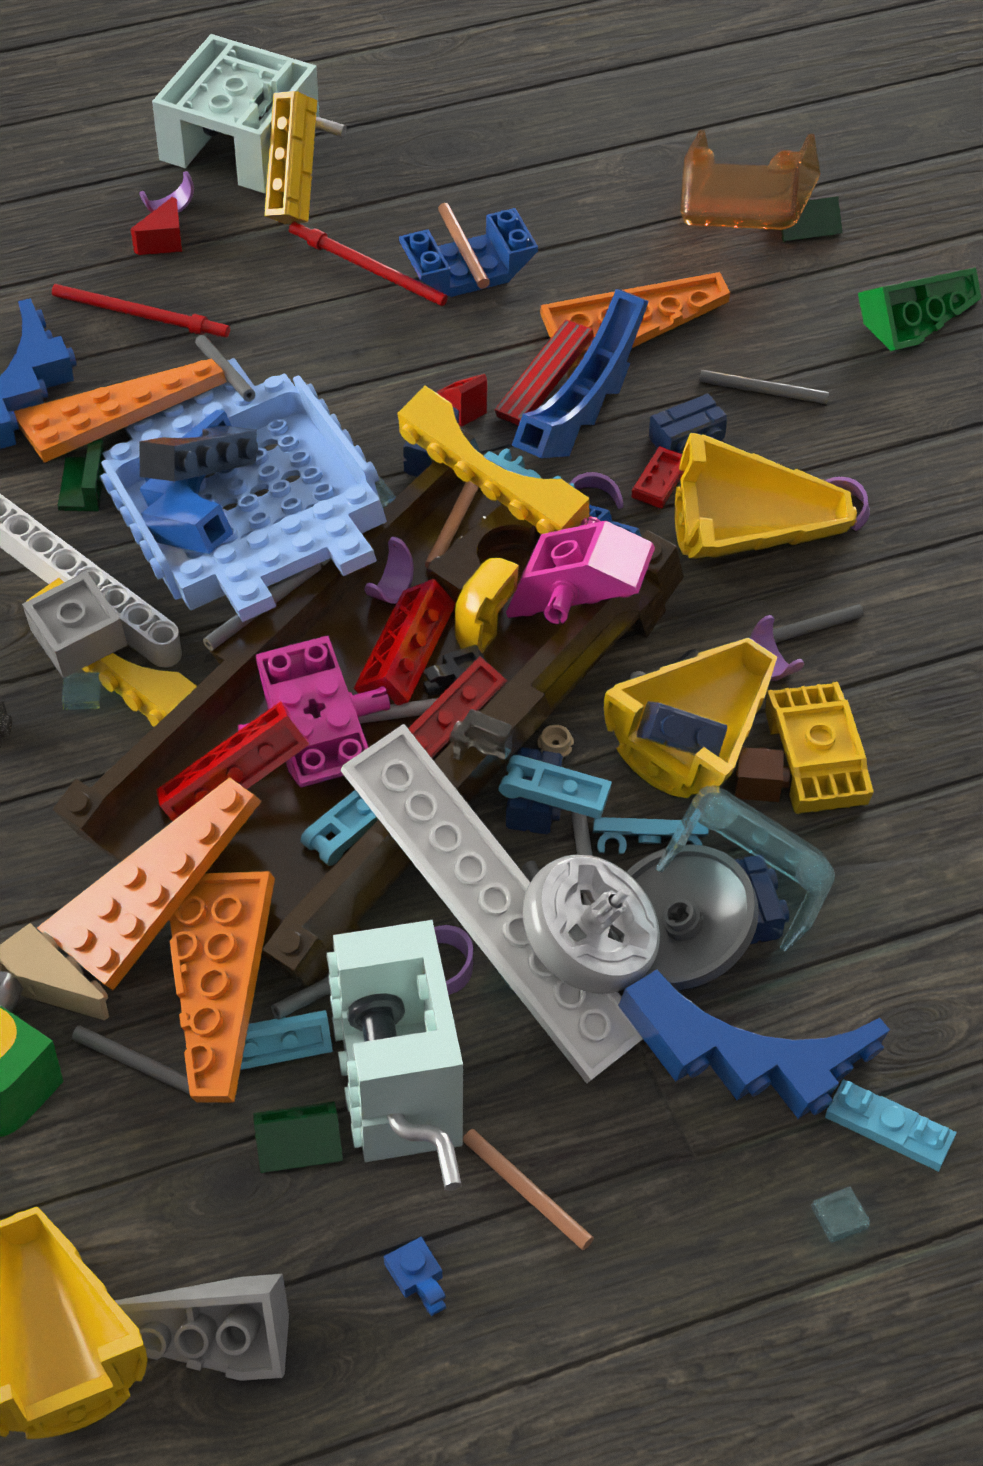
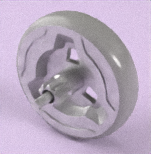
(617, 903)

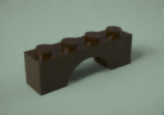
(490, 534)

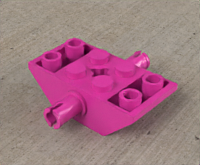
(580, 568)
(319, 703)

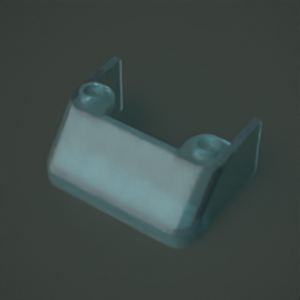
(764, 837)

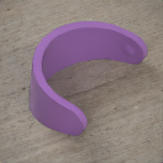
(182, 194)
(600, 481)
(857, 490)
(397, 574)
(764, 637)
(460, 939)

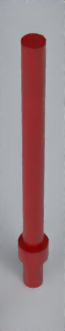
(320, 240)
(196, 323)

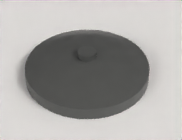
(702, 911)

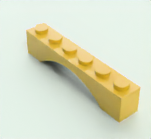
(542, 502)
(142, 688)

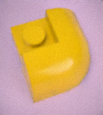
(481, 601)

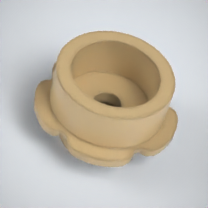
(556, 735)

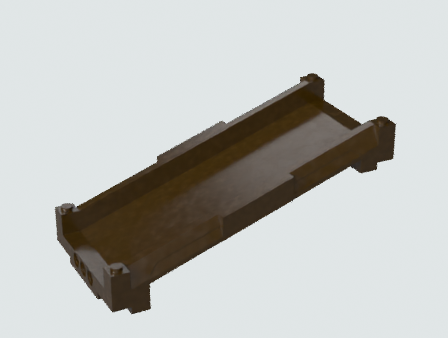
(309, 896)

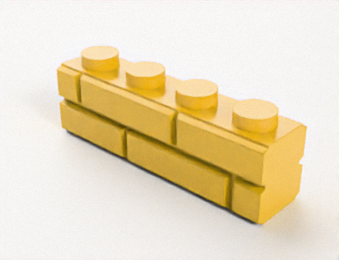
(290, 157)

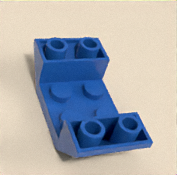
(500, 252)

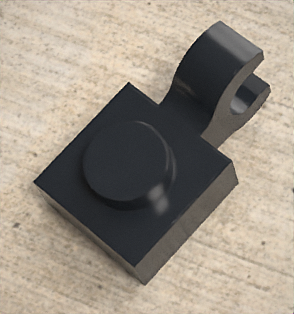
(452, 667)

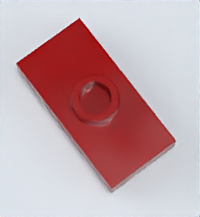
(658, 478)

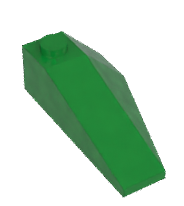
(913, 309)

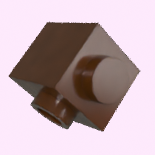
(761, 774)

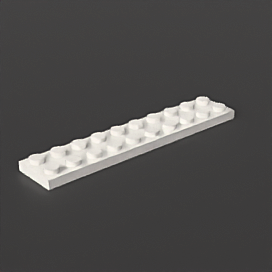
(484, 894)

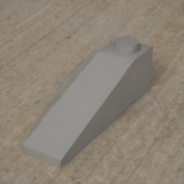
(217, 1325)

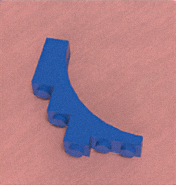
(36, 366)
(555, 425)
(178, 513)
(746, 1062)

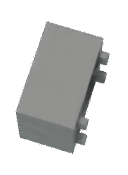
(75, 624)

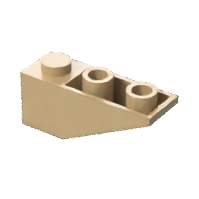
(49, 975)

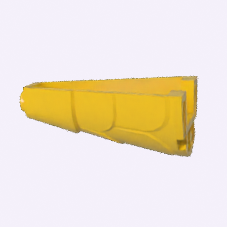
(749, 503)
(718, 685)
(62, 1336)

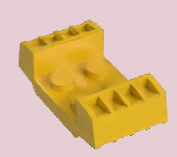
(820, 747)

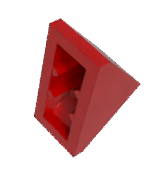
(158, 231)
(468, 397)

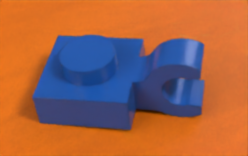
(417, 1271)

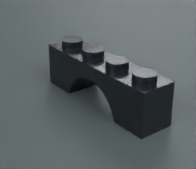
(186, 458)

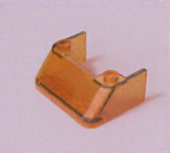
(747, 193)

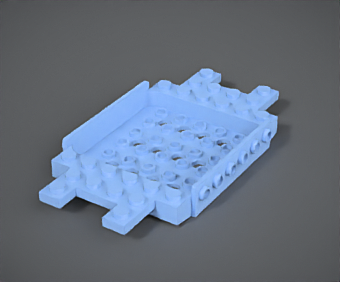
(275, 532)

